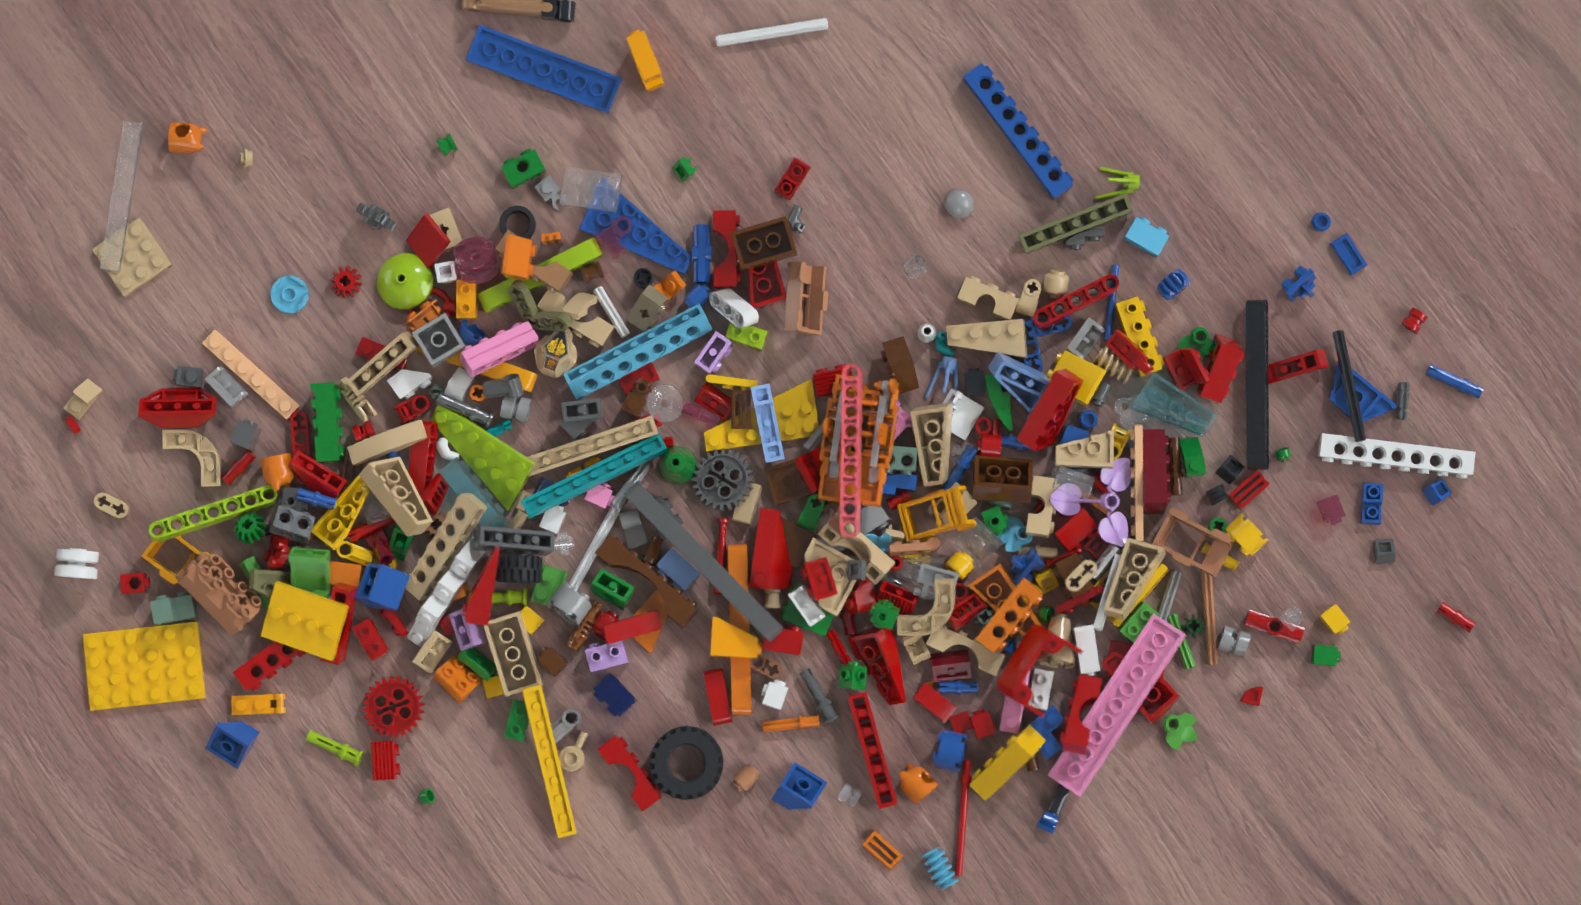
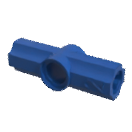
(701, 253)

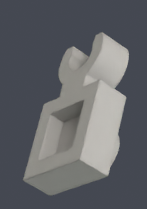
(549, 190)

